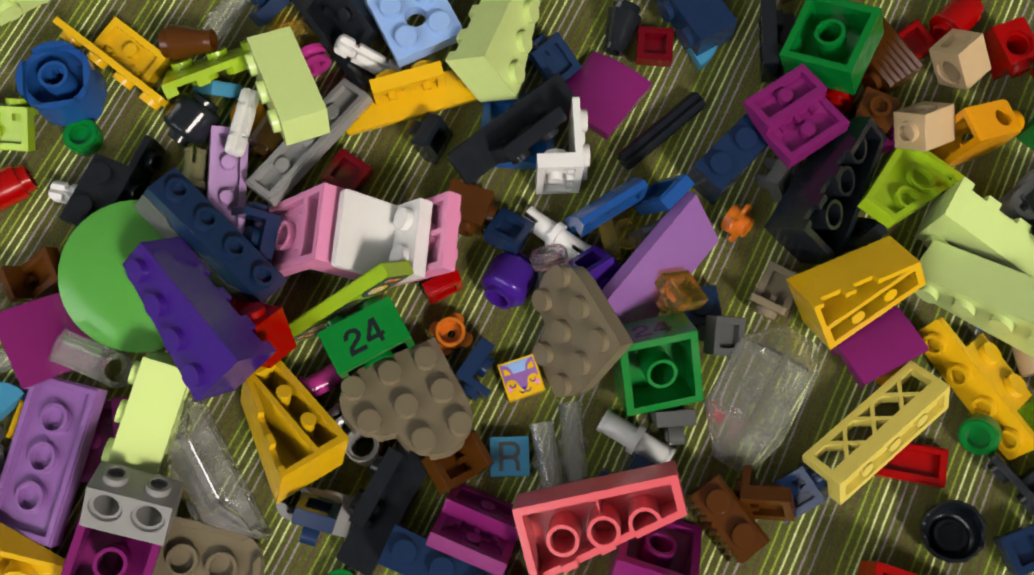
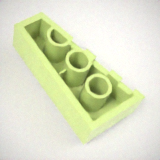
(495, 48)
(979, 228)
(980, 293)

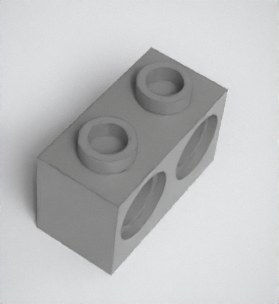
(131, 503)

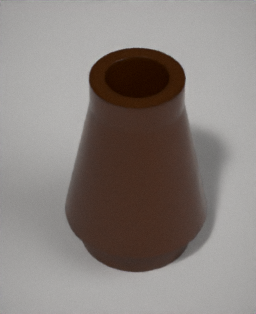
(184, 42)

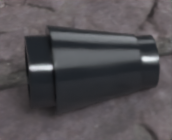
(620, 26)

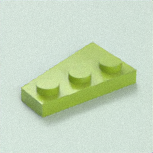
(204, 70)
(907, 184)

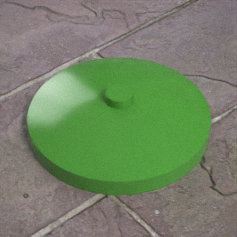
(96, 283)

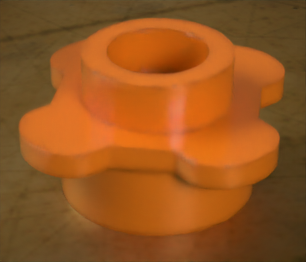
(738, 221)
(453, 323)

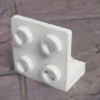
(561, 170)
(379, 232)

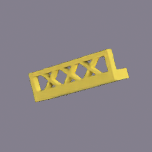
(887, 441)

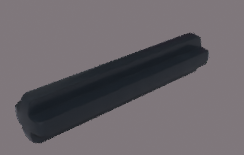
(661, 130)

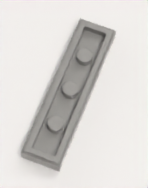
(291, 162)

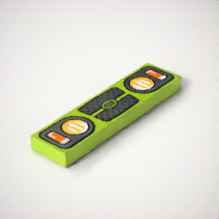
(350, 297)

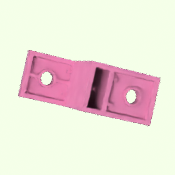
(309, 231)

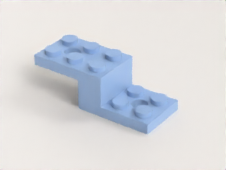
(411, 42)

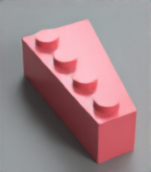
(595, 515)

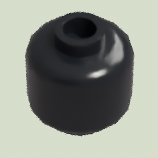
(191, 118)

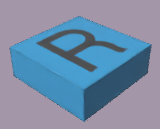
(510, 456)

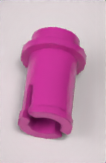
(321, 381)

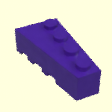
(194, 318)

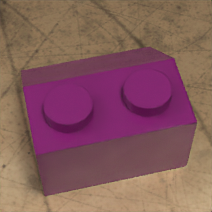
(666, 551)
(108, 554)

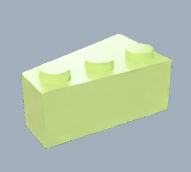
(286, 86)
(148, 415)

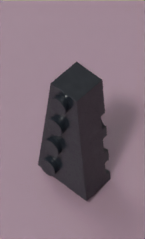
(822, 200)

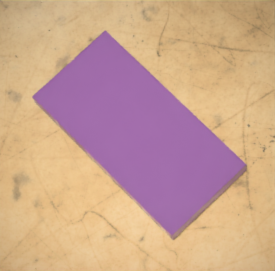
(673, 245)
(48, 458)

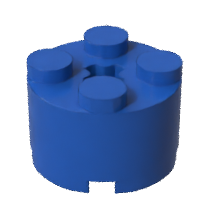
(61, 83)

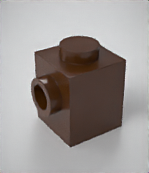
(476, 207)

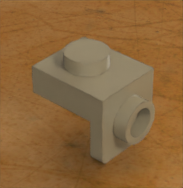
(773, 293)

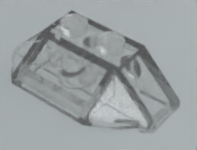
(759, 395)
(211, 475)

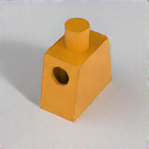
(990, 125)

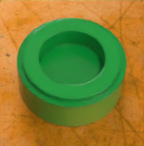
(83, 137)
(980, 434)

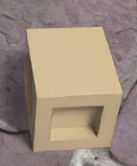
(960, 58)
(924, 125)

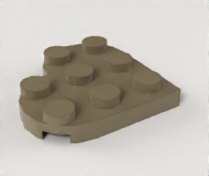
(580, 332)
(409, 400)
(207, 550)

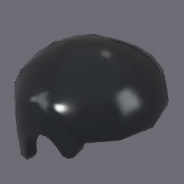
(953, 531)

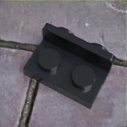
(773, 33)

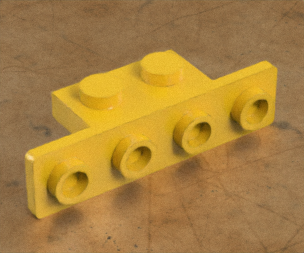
(128, 53)
(411, 95)
(982, 382)

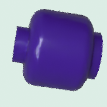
(508, 280)

